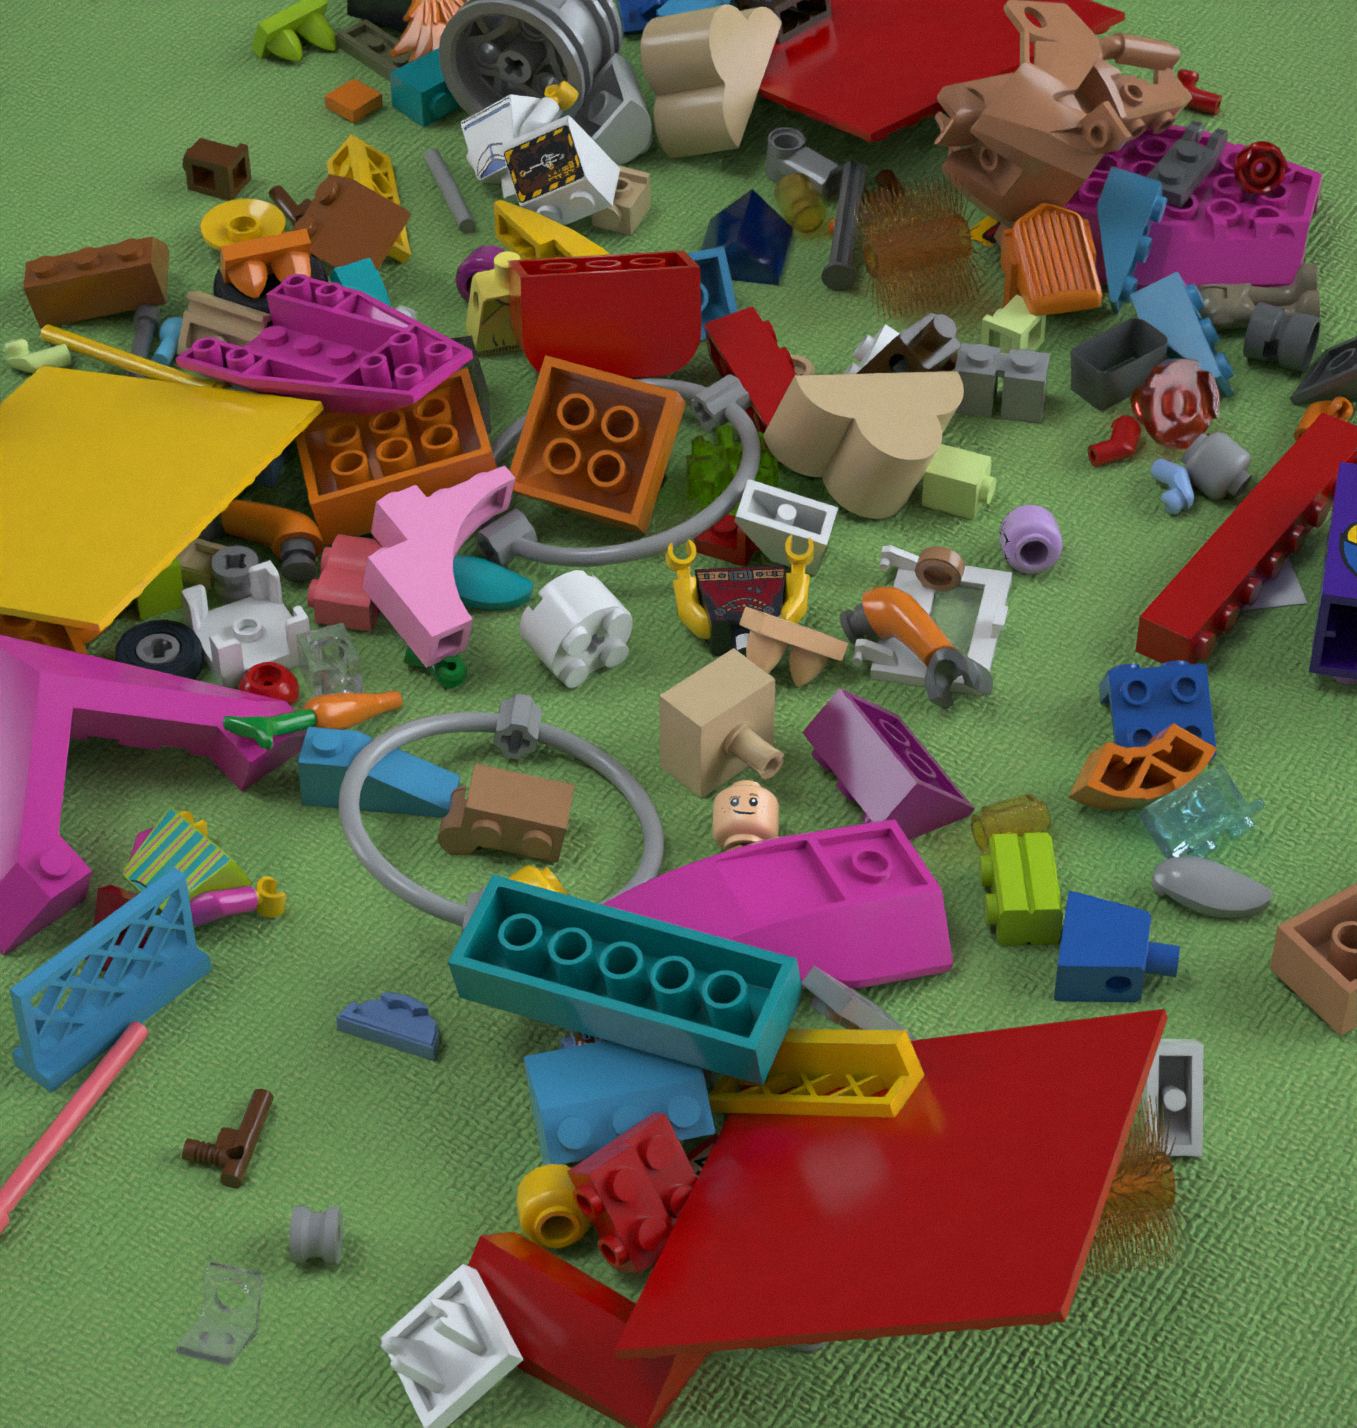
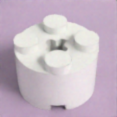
(577, 627)

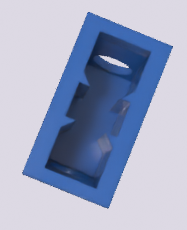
(1108, 952)

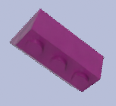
(884, 766)

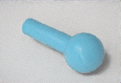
(169, 338)

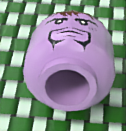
(1030, 539)

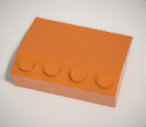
(363, 457)

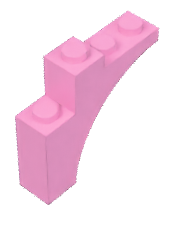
(414, 570)

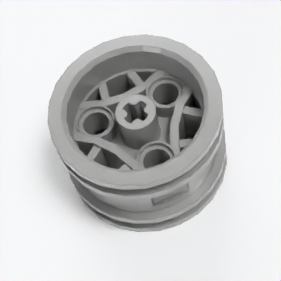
(526, 47)

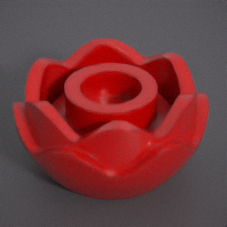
(1269, 176)
(271, 681)

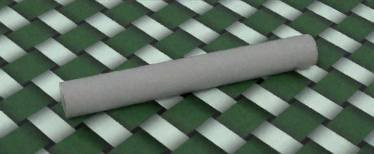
(449, 191)

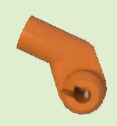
(1338, 408)

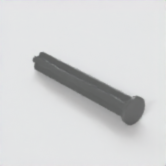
(839, 272)

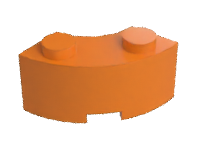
(1139, 776)

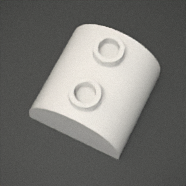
(617, 112)

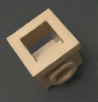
(629, 203)

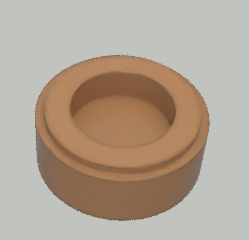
(940, 568)

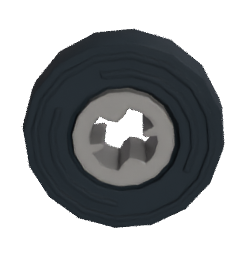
(162, 638)

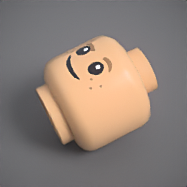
(744, 815)

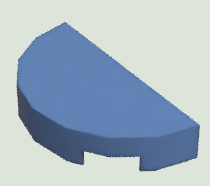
(394, 1022)

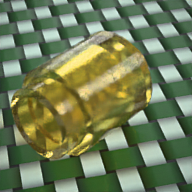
(800, 202)
(1012, 815)

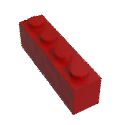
(749, 351)

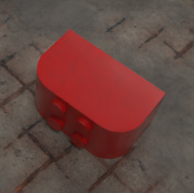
(608, 311)

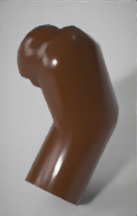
(888, 178)

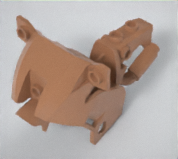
(1052, 121)

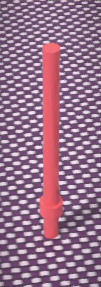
(69, 1119)

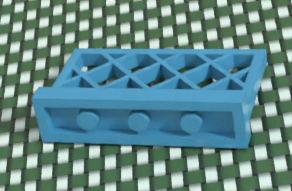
(126, 993)

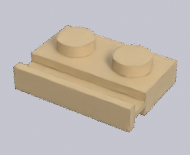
(219, 319)

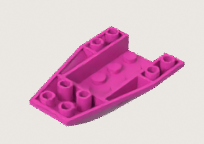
(333, 350)
(830, 897)

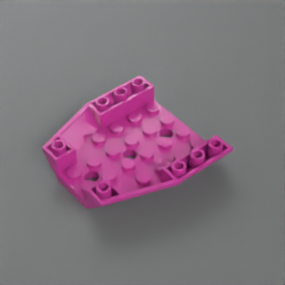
(1220, 228)

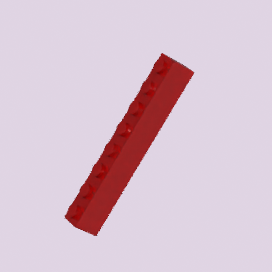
(1248, 547)

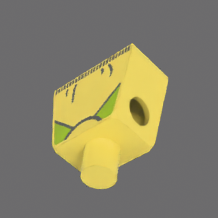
(490, 308)

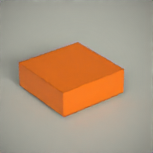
(353, 100)

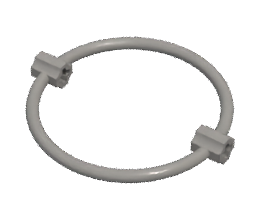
(713, 407)
(516, 734)

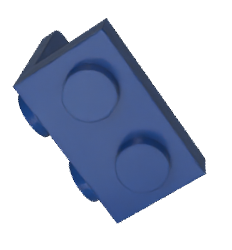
(1154, 698)

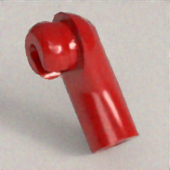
(1201, 99)
(1121, 445)

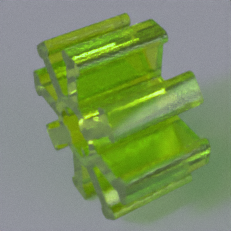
(714, 466)

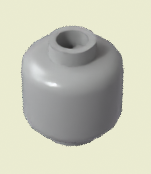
(1217, 465)

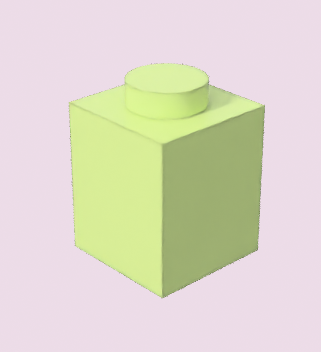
(958, 482)

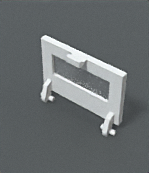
(966, 615)

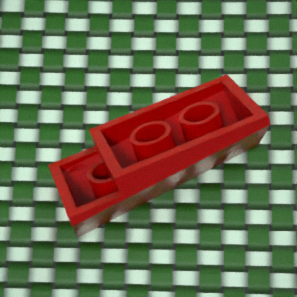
(569, 1331)

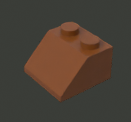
(351, 223)

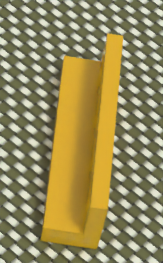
(357, 162)
(822, 1062)

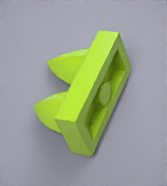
(283, 30)

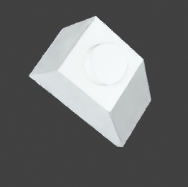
(775, 514)
(1178, 1085)

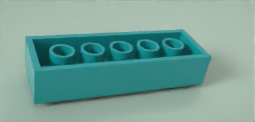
(627, 979)

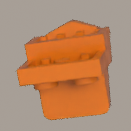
(1051, 262)

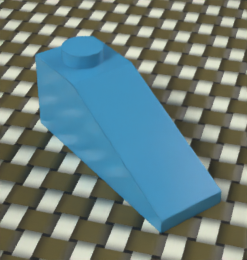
(394, 785)

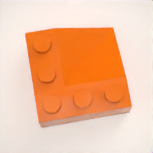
(596, 444)

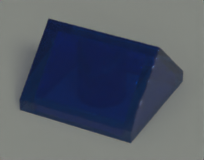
(753, 239)

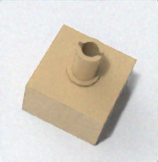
(719, 724)

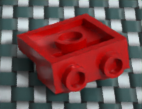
(635, 1192)

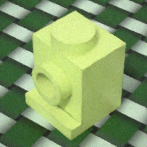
(1013, 328)

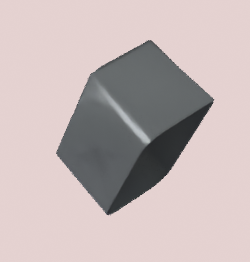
(1094, 357)

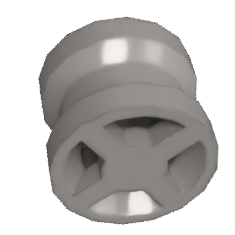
(231, 573)
(316, 1234)

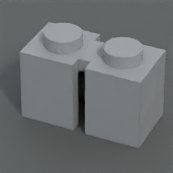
(1023, 384)

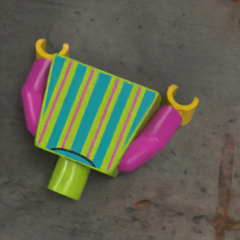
(213, 878)

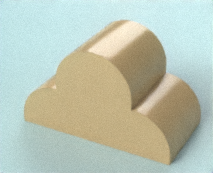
(706, 74)
(864, 433)

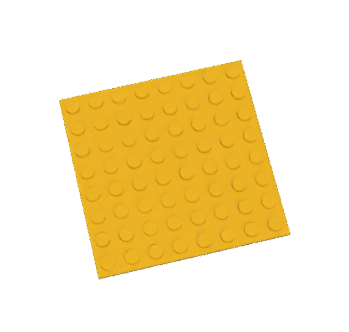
(119, 479)

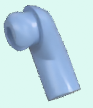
(1177, 478)

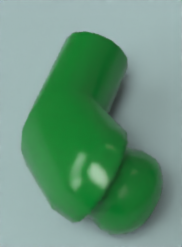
(448, 672)

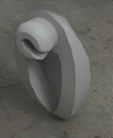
(1210, 887)

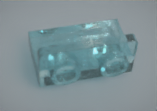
(1198, 814)

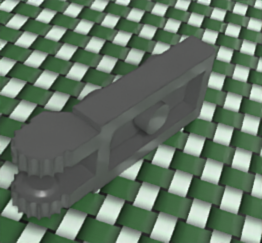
(1188, 163)

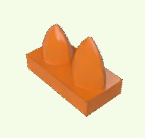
(251, 261)

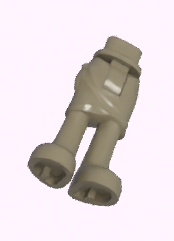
(1233, 304)

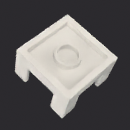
(246, 630)

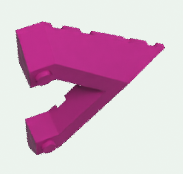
(73, 695)

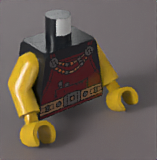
(716, 597)

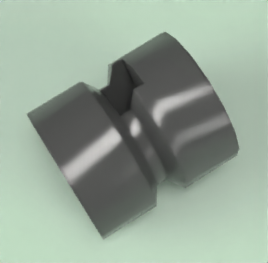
(1281, 337)

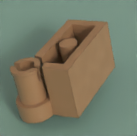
(508, 814)

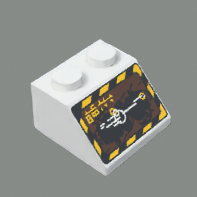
(561, 172)

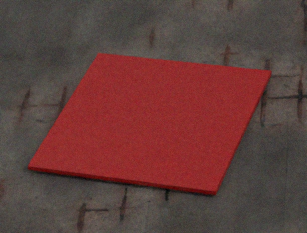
(888, 59)
(909, 1223)

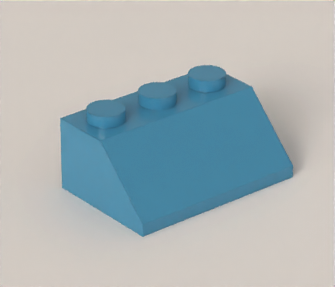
(602, 1090)

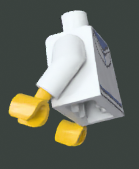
(505, 121)

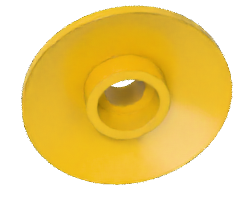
(241, 221)

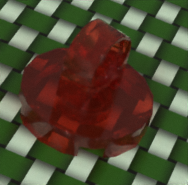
(1176, 402)

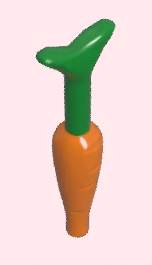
(324, 711)

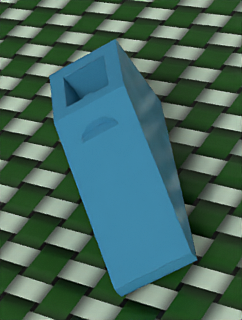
(1125, 217)
(1175, 312)

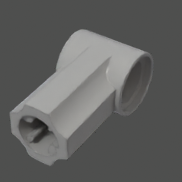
(789, 155)

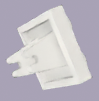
(451, 1348)

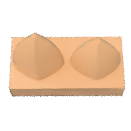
(770, 639)

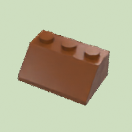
(97, 281)

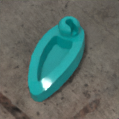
(489, 585)

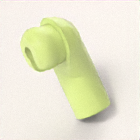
(29, 361)

